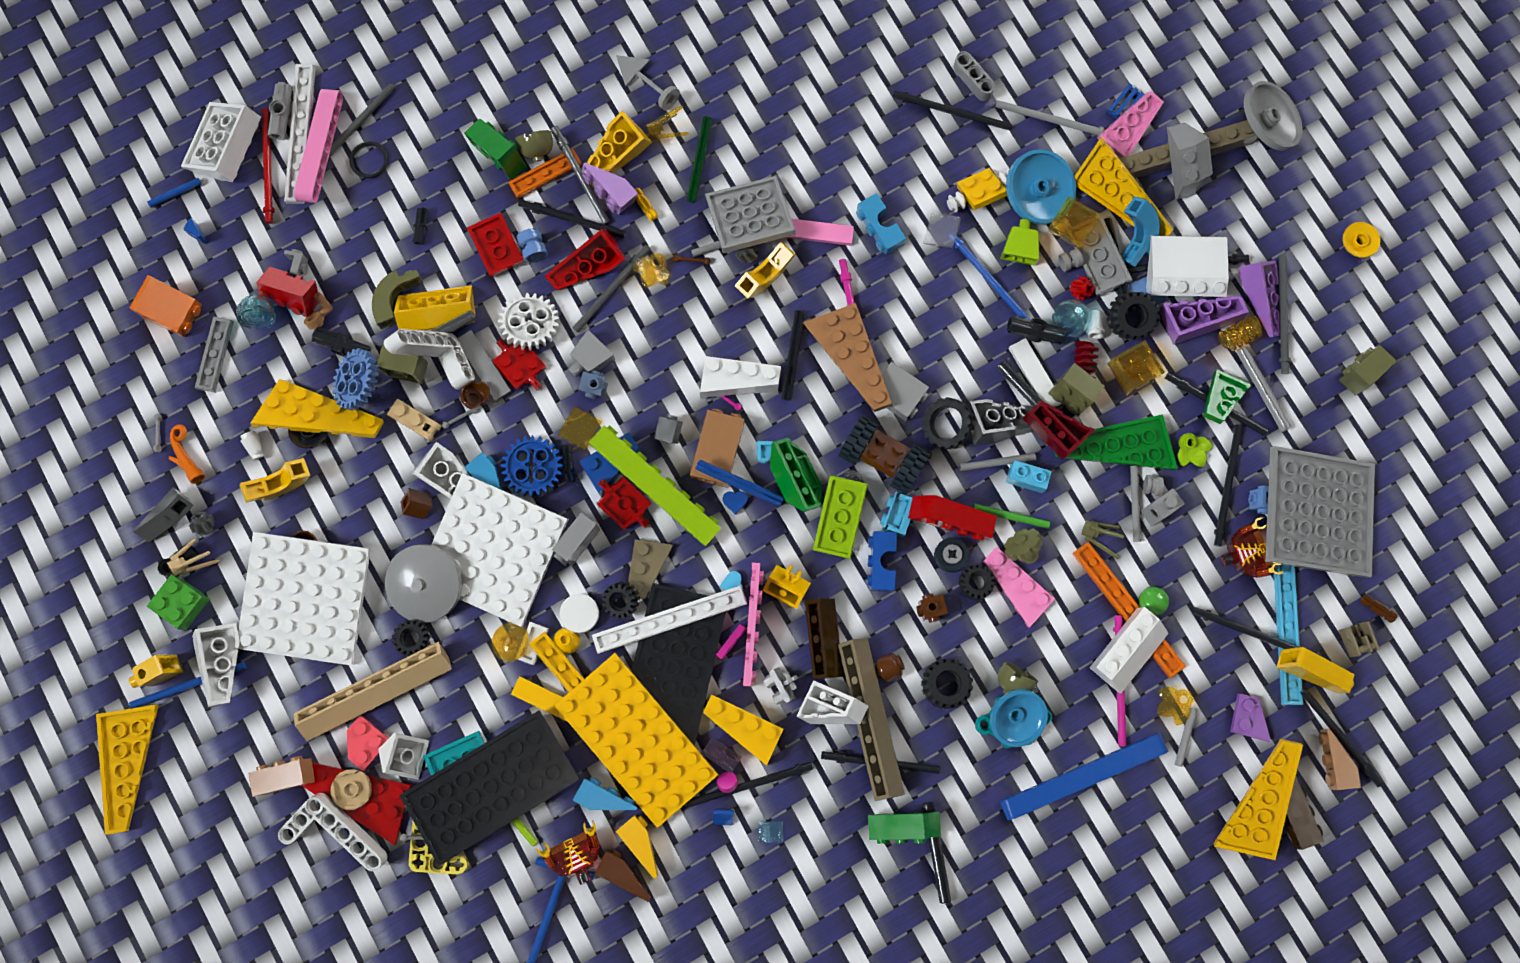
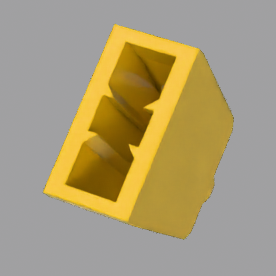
(155, 670)

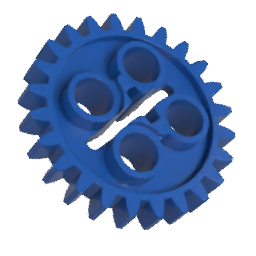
(549, 465)

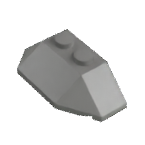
(1189, 159)

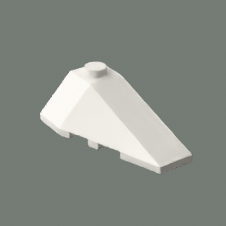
(440, 470)
(216, 658)

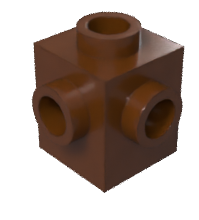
(938, 605)

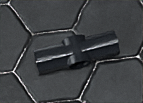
(1036, 330)
(337, 343)

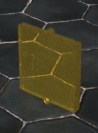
(579, 428)

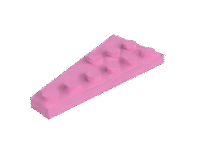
(753, 619)

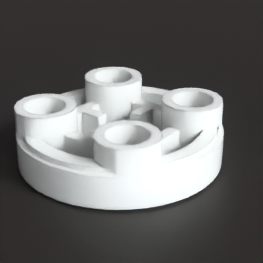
(579, 613)

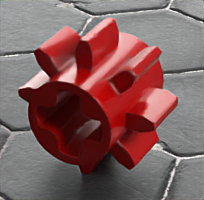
(1082, 288)

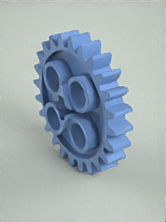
(355, 379)

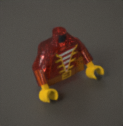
(1248, 552)
(573, 855)

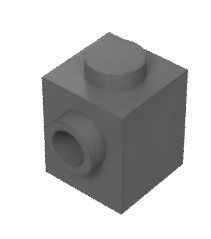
(668, 429)

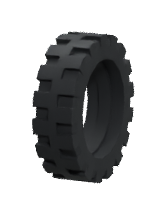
(929, 419)

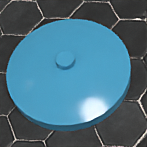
(1039, 185)

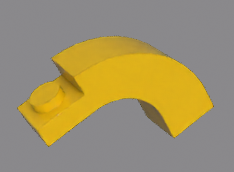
(764, 275)
(281, 482)

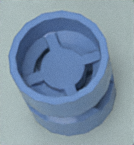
(532, 245)

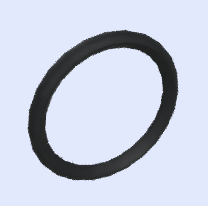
(366, 144)

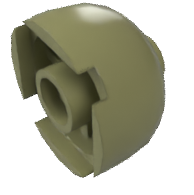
(535, 144)
(1012, 678)

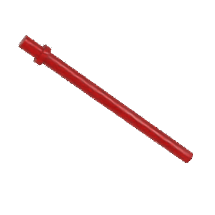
(268, 209)

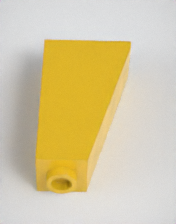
(1315, 669)

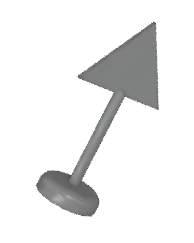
(632, 66)

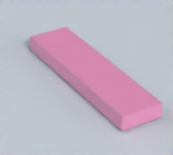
(822, 232)

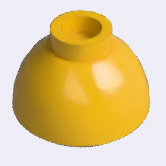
(566, 641)

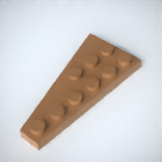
(847, 344)

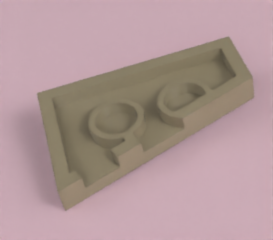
(646, 564)

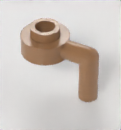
(316, 318)

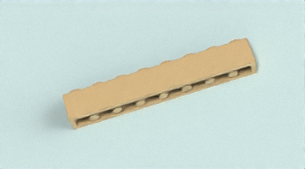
(372, 691)

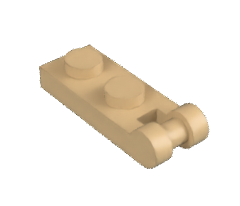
(413, 420)

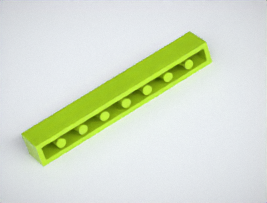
(655, 486)

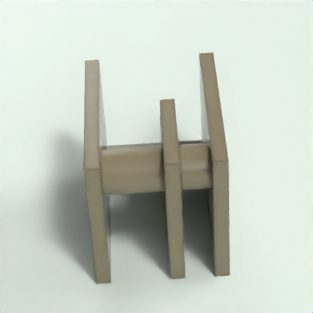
(1361, 639)

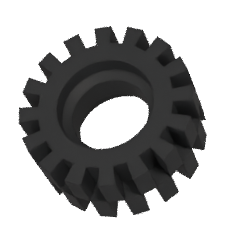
(984, 573)
(612, 607)
(400, 633)

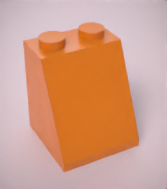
(166, 306)

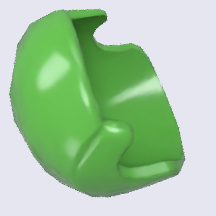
(1154, 600)

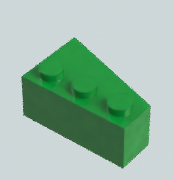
(904, 826)

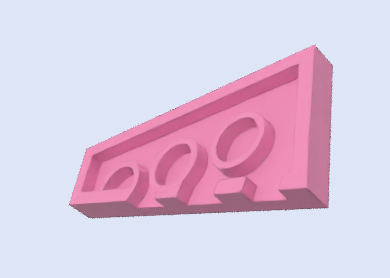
(1131, 125)

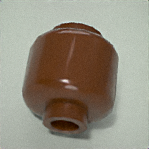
(889, 667)

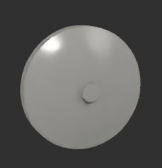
(1272, 115)
(423, 583)

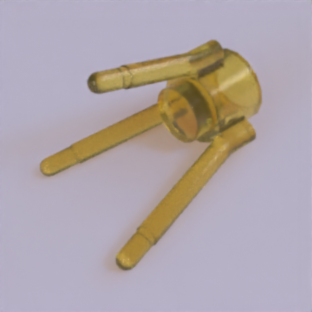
(655, 127)

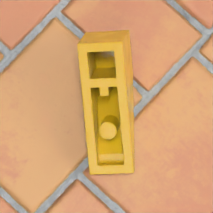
(638, 840)

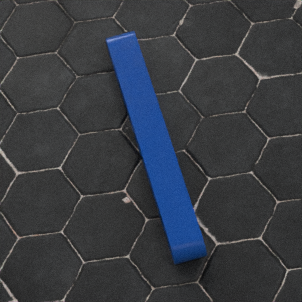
(1083, 776)

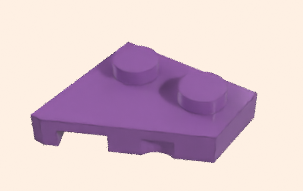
(1249, 718)

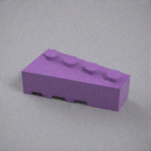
(1193, 319)

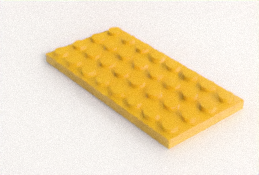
(636, 740)

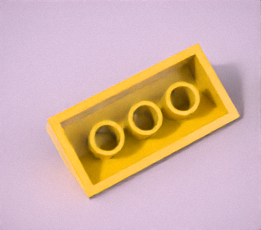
(432, 308)

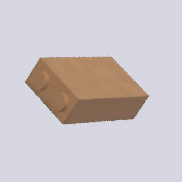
(718, 444)

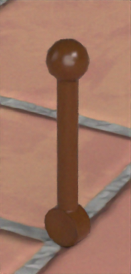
(676, 258)

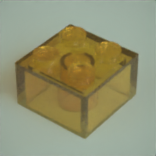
(1074, 223)
(1135, 367)

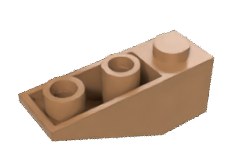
(1340, 768)

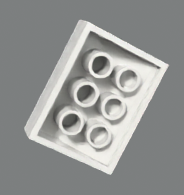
(221, 141)
(1188, 266)

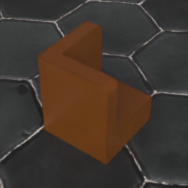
(416, 503)

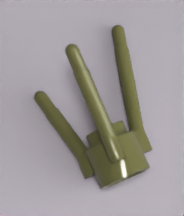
(1092, 529)

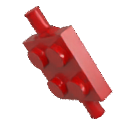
(519, 365)
(623, 503)

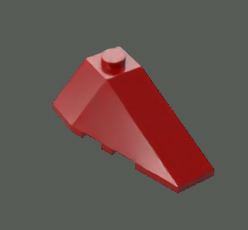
(591, 259)

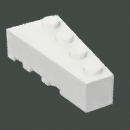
(737, 377)

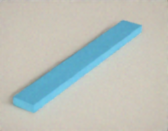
(1287, 629)

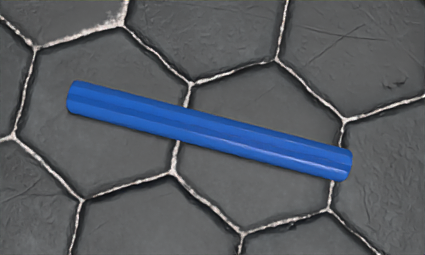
(739, 482)

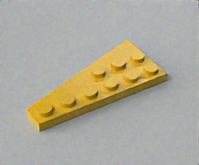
(1112, 184)
(310, 412)
(122, 756)
(1261, 814)

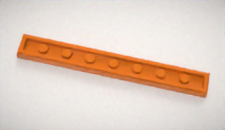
(1123, 603)

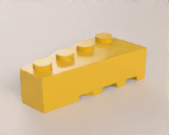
(749, 730)

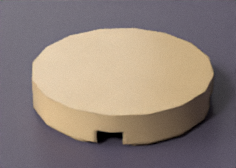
(351, 789)

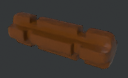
(1378, 608)

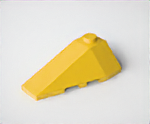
(619, 144)

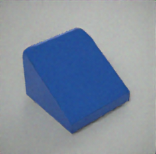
(194, 230)
(723, 817)

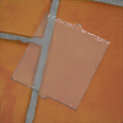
(942, 230)

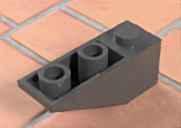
(164, 515)

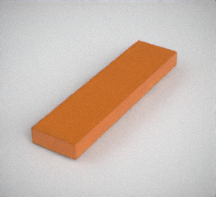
(542, 175)

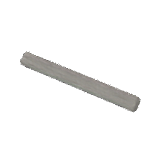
(1264, 389)

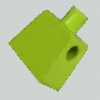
(1022, 244)

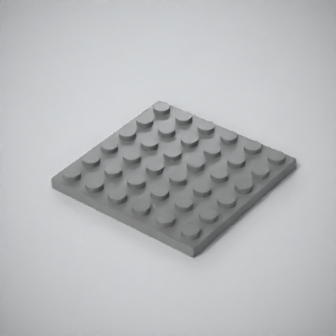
(1320, 512)

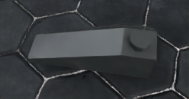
(997, 421)

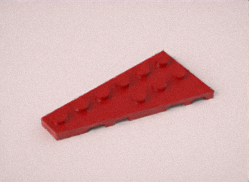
(380, 814)

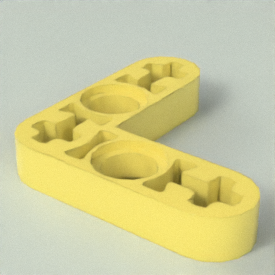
(428, 859)

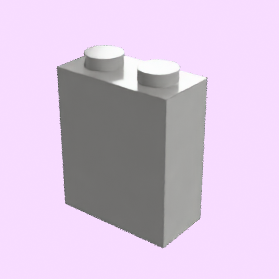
(904, 391)
(575, 540)

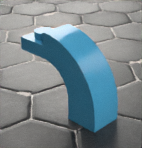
(1145, 225)

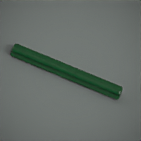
(699, 159)

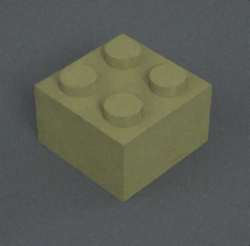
(402, 367)
(1366, 369)
(1076, 389)

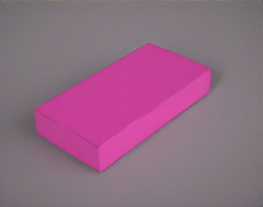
(731, 642)

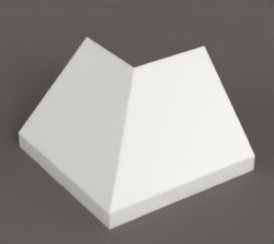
(403, 755)

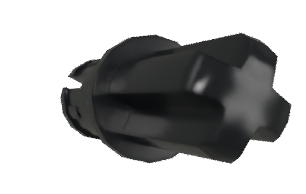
(420, 226)

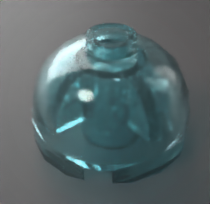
(256, 311)
(1073, 316)

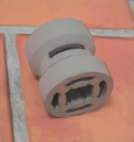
(1070, 260)

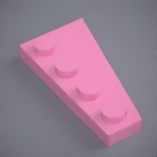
(1025, 594)

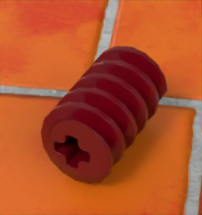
(1085, 355)

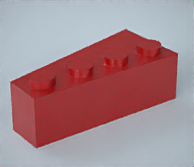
(952, 516)

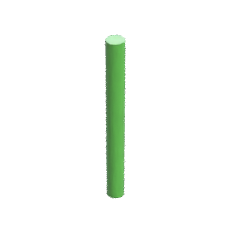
(1013, 516)

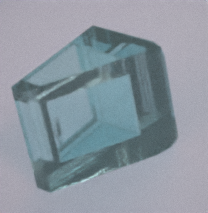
(770, 831)

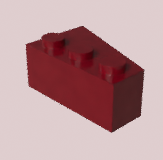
(1057, 429)

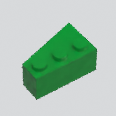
(496, 147)

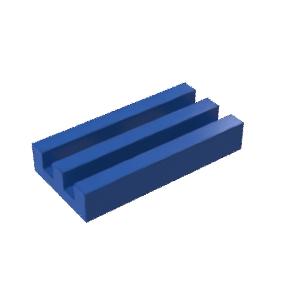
(1134, 91)

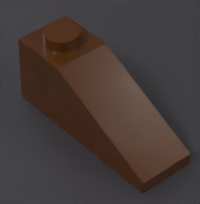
(620, 873)

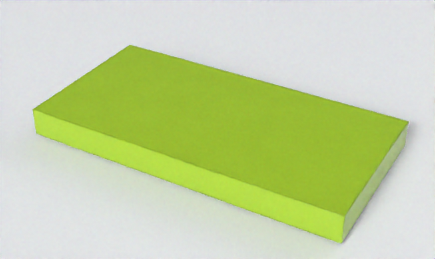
(840, 516)

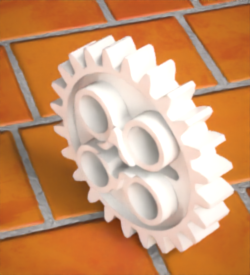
(528, 321)

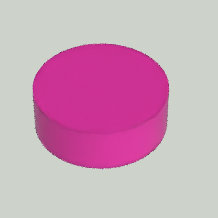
(727, 782)

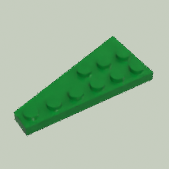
(1130, 443)

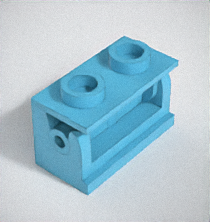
(1028, 476)
(897, 517)

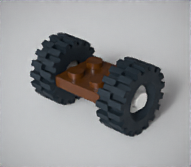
(884, 454)

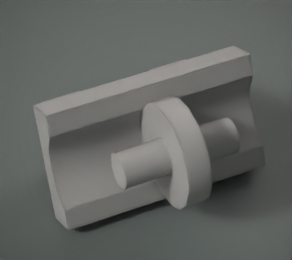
(784, 683)

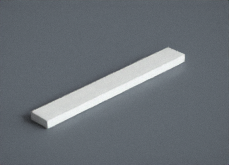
(300, 125)
(669, 619)

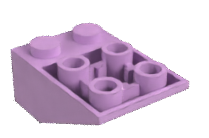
(610, 187)

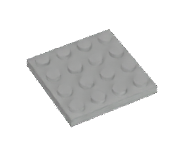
(750, 214)

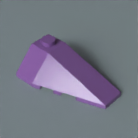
(1260, 285)

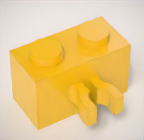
(786, 586)

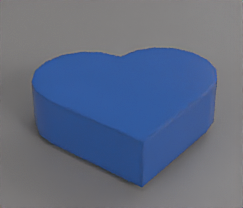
(735, 501)

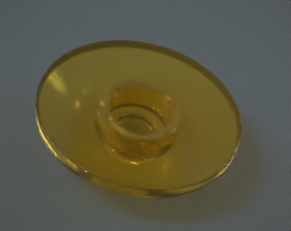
(516, 647)

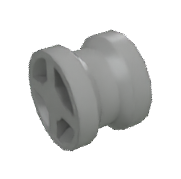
(1153, 485)

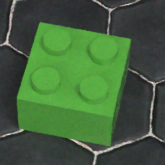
(178, 602)

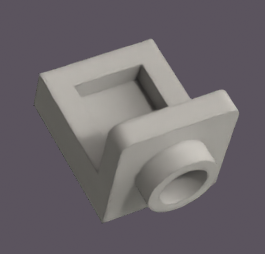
(299, 263)

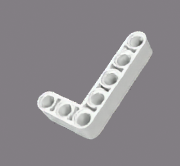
(434, 344)
(335, 829)

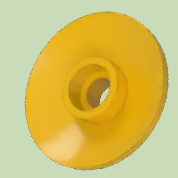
(1366, 235)

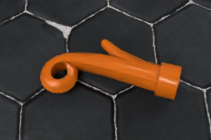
(183, 460)

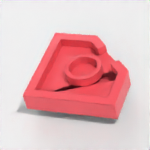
(364, 742)

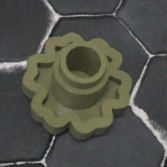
(1024, 546)

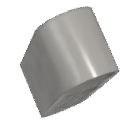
(973, 68)

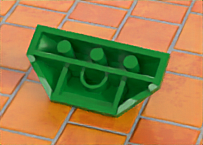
(795, 475)

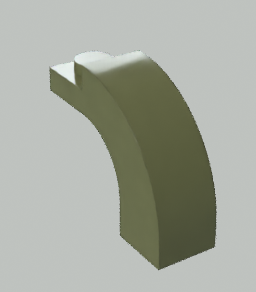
(386, 293)

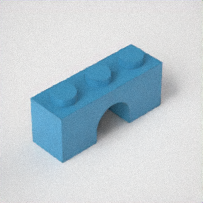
(886, 238)

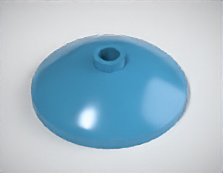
(1025, 724)

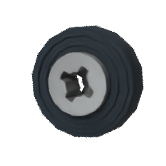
(946, 560)

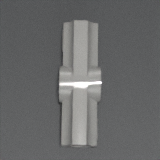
(279, 121)

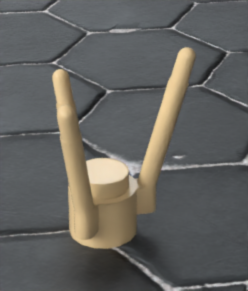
(180, 566)

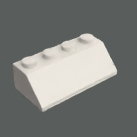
(1130, 649)

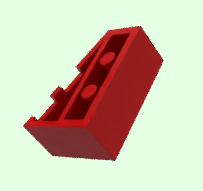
(288, 291)

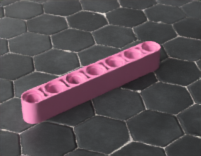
(318, 146)

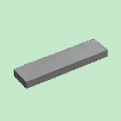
(214, 354)
(483, 366)

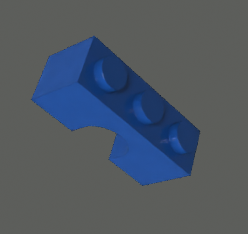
(880, 578)

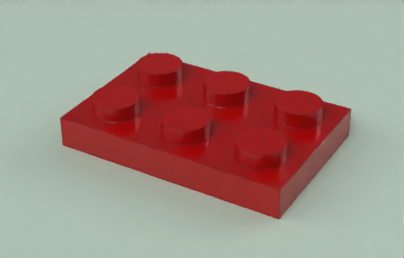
(495, 245)

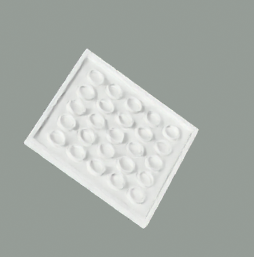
(498, 547)
(303, 598)

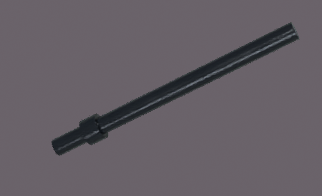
(538, 208)
(1183, 384)
(842, 757)
(1366, 767)

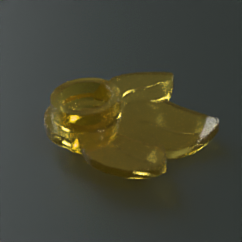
(651, 272)
(1172, 706)

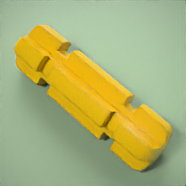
(645, 205)

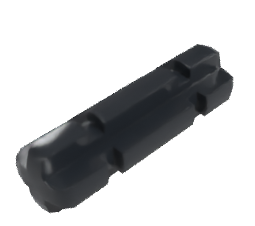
(568, 461)

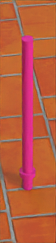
(1120, 697)

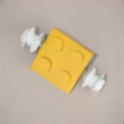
(979, 190)

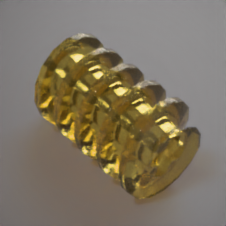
(1240, 333)

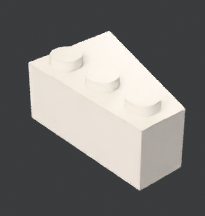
(830, 706)

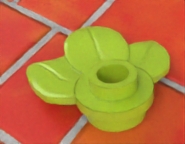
(1195, 452)

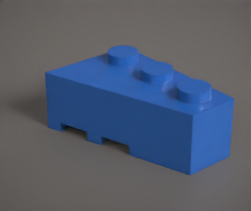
(598, 467)

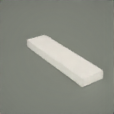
(1033, 371)

